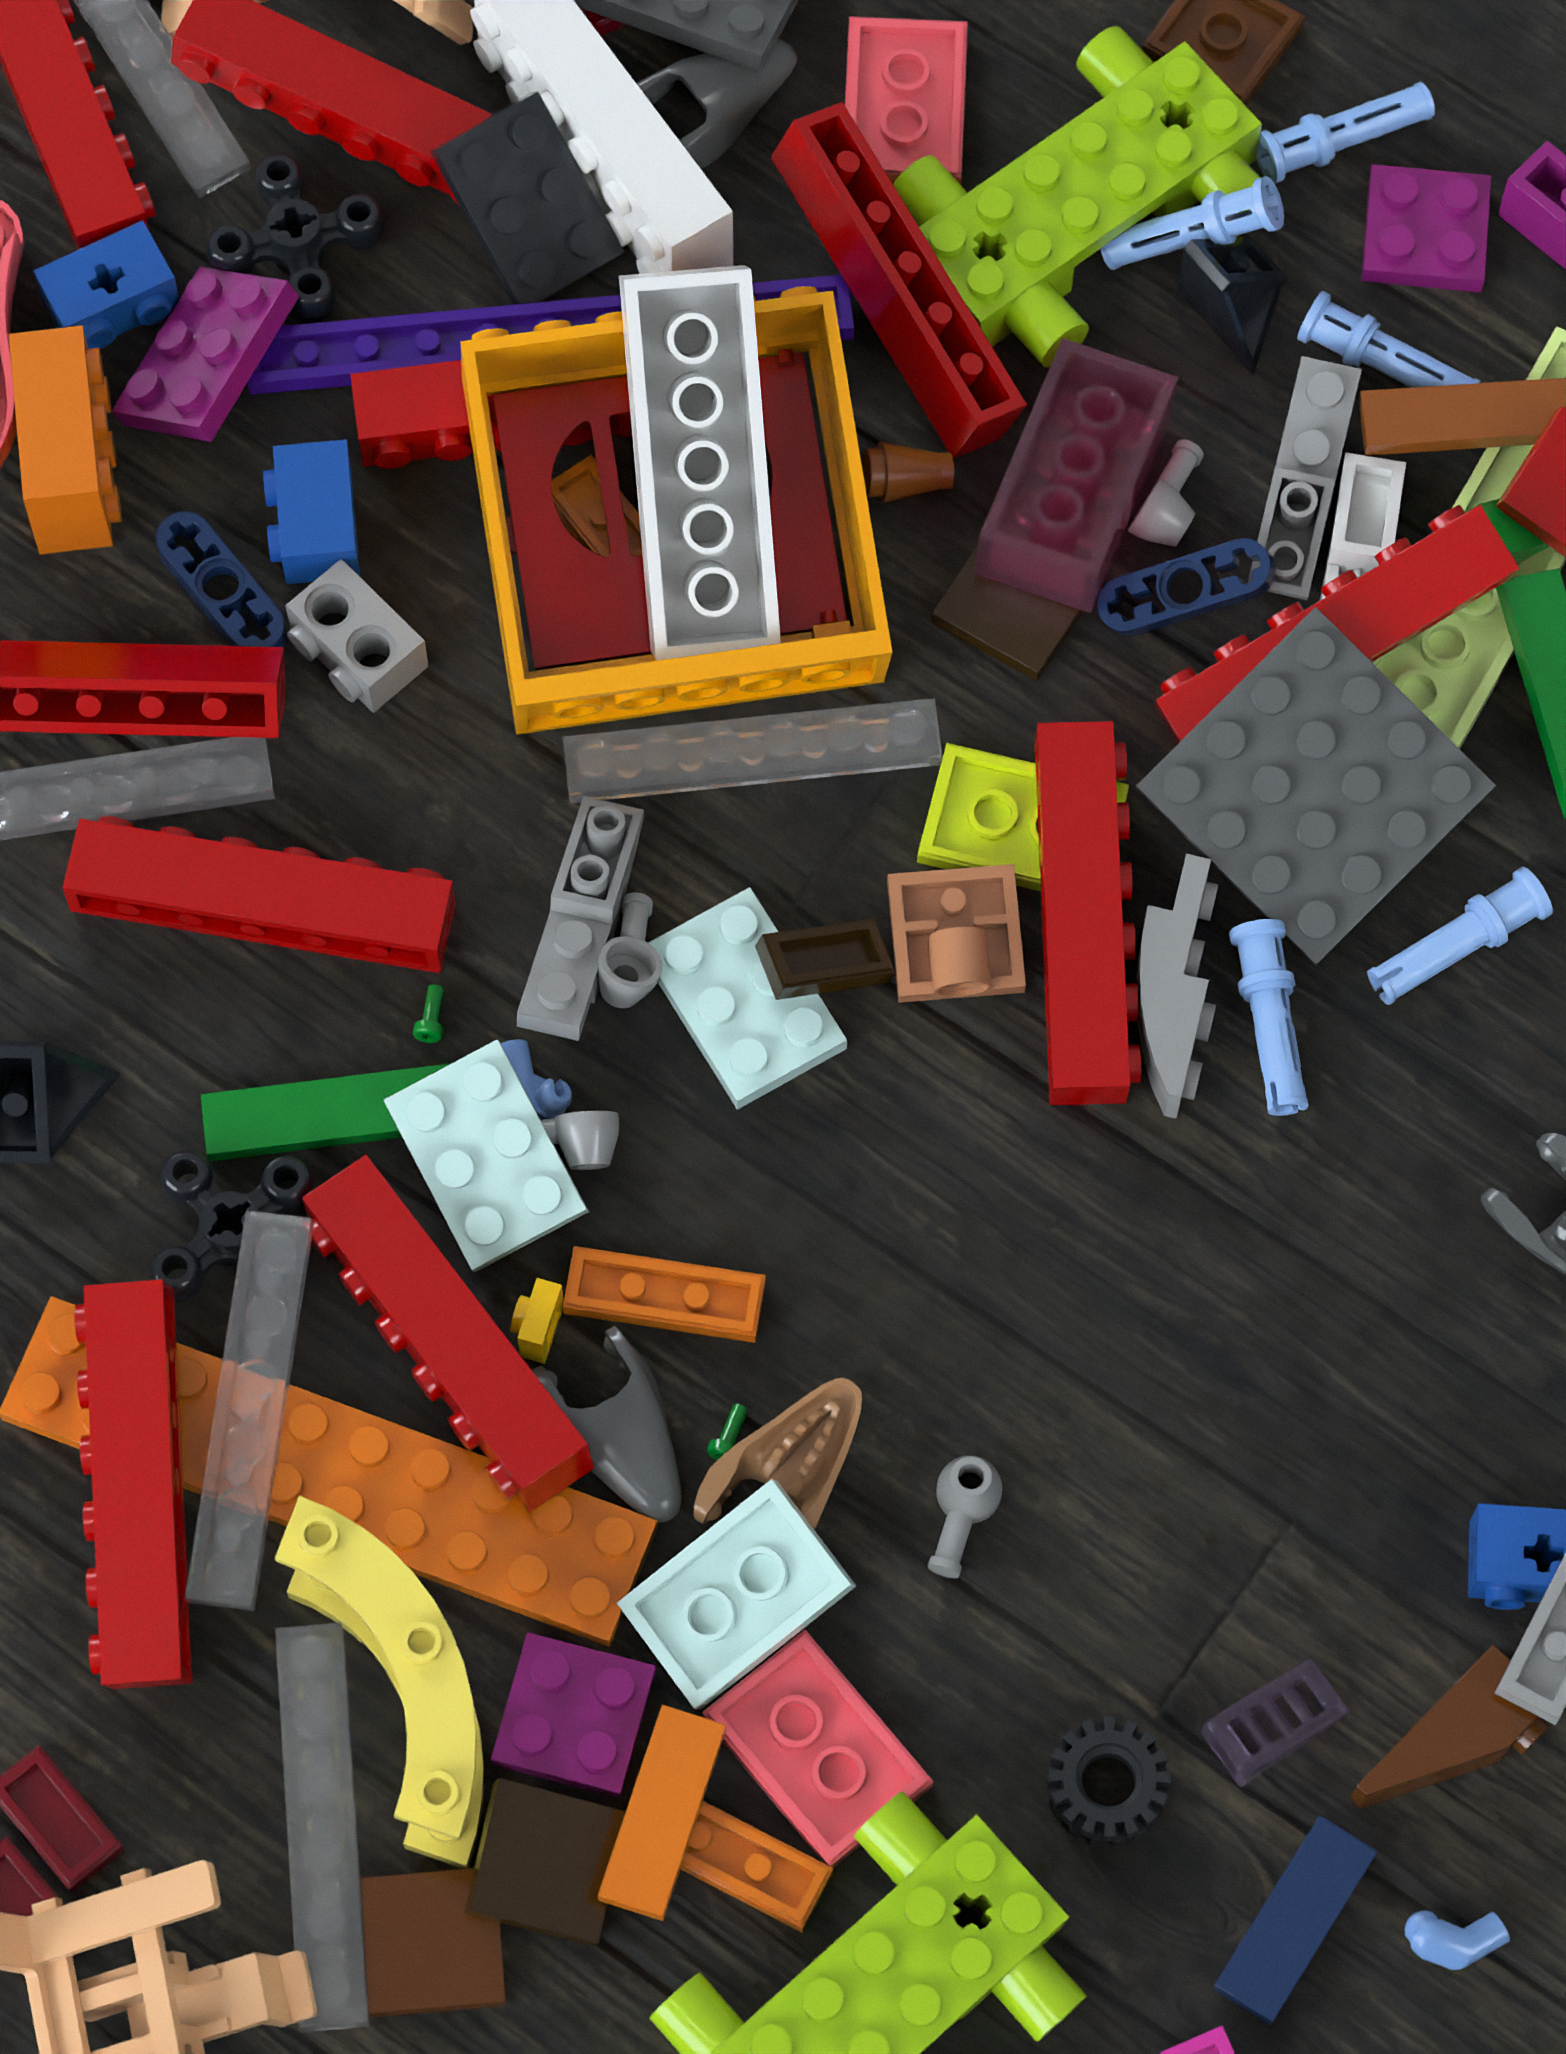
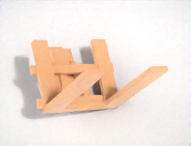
(164, 2001)

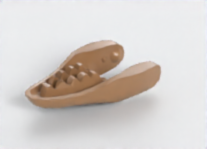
(797, 1449)

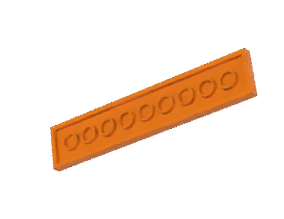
(403, 1487)

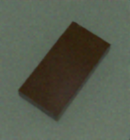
(824, 958)

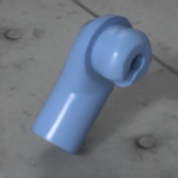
(546, 1097)
(1451, 1945)

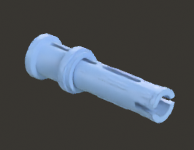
(1319, 138)
(1219, 218)
(1363, 342)
(1485, 922)
(1268, 989)

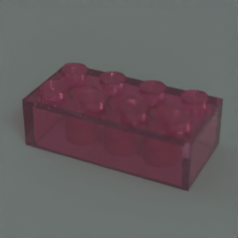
(1075, 475)

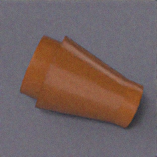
(904, 471)

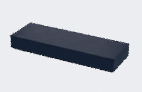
(1294, 1920)

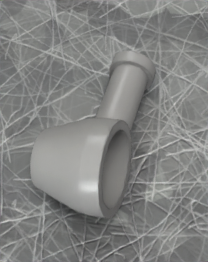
(1165, 512)
(628, 963)
(585, 1137)
(963, 1509)

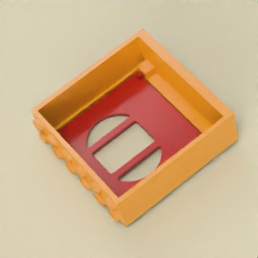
(595, 605)

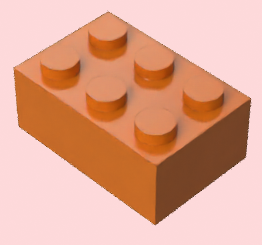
(64, 439)

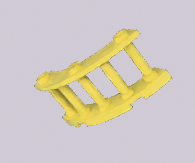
(388, 1609)

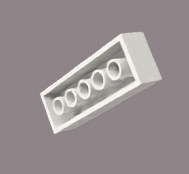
(621, 143)
(700, 460)

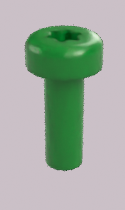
(428, 1029)
(730, 1432)

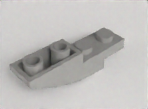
(1306, 472)
(581, 918)
(1170, 992)

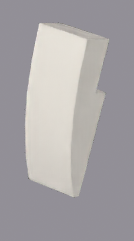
(1364, 514)

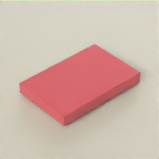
(908, 89)
(815, 1747)

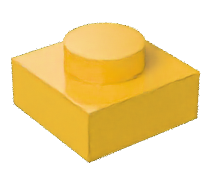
(537, 1320)

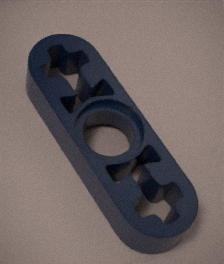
(1225, 559)
(217, 561)

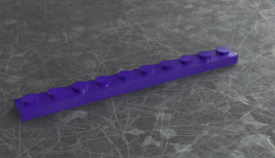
(331, 351)

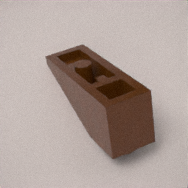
(1456, 1736)

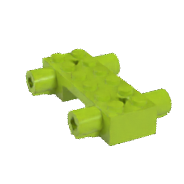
(1145, 148)
(906, 1962)

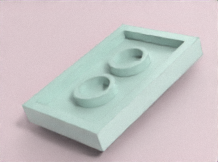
(729, 1006)
(486, 1156)
(736, 1594)

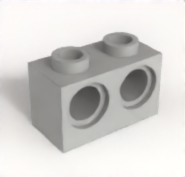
(367, 630)

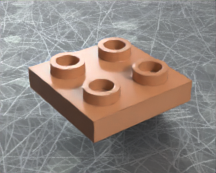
(956, 933)

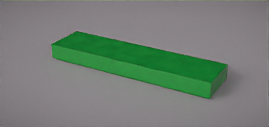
(1537, 628)
(304, 1114)

